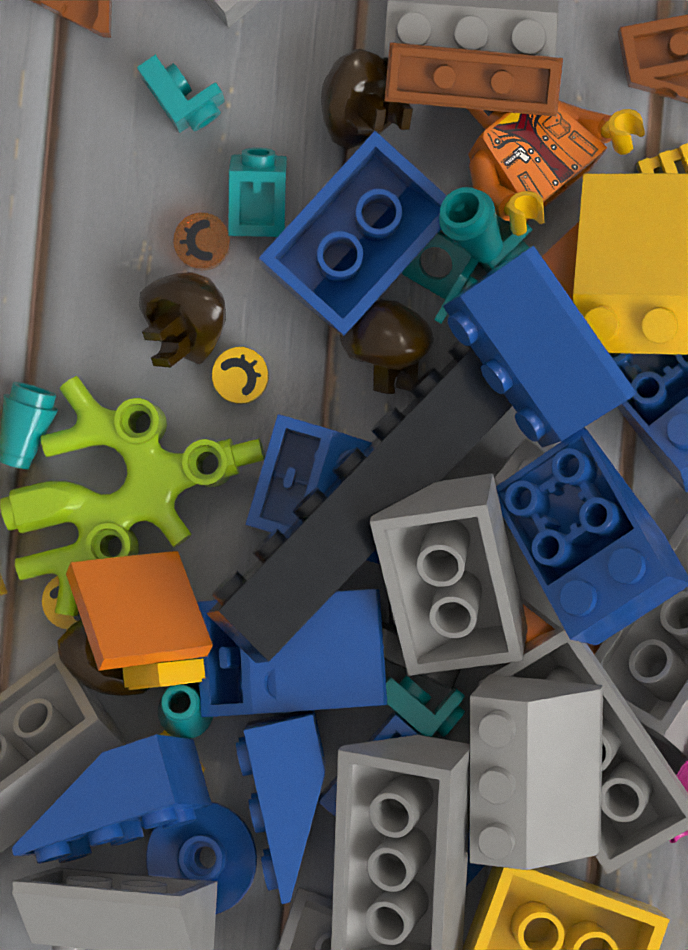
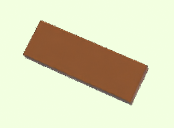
(473, 79)

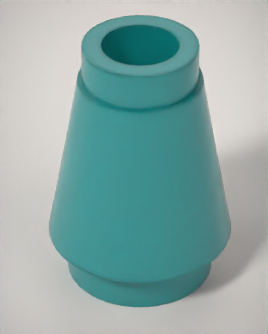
(472, 223)
(25, 417)
(185, 724)

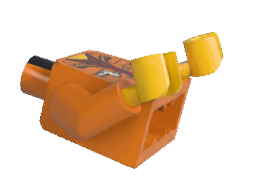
(536, 158)

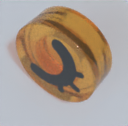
(201, 241)

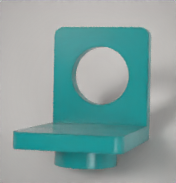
(451, 284)

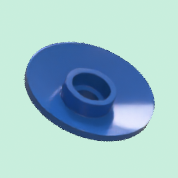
(178, 849)

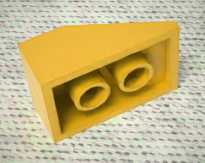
(634, 261)

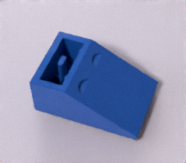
(659, 407)
(294, 465)
(589, 540)
(324, 666)
(288, 775)
(117, 796)

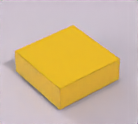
(164, 674)

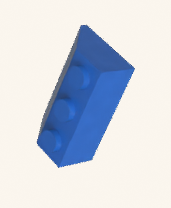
(356, 234)
(537, 349)

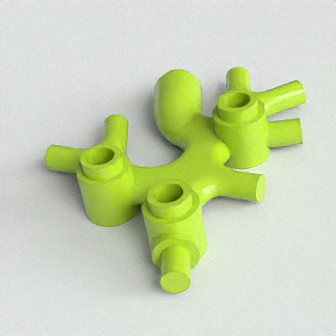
(147, 494)

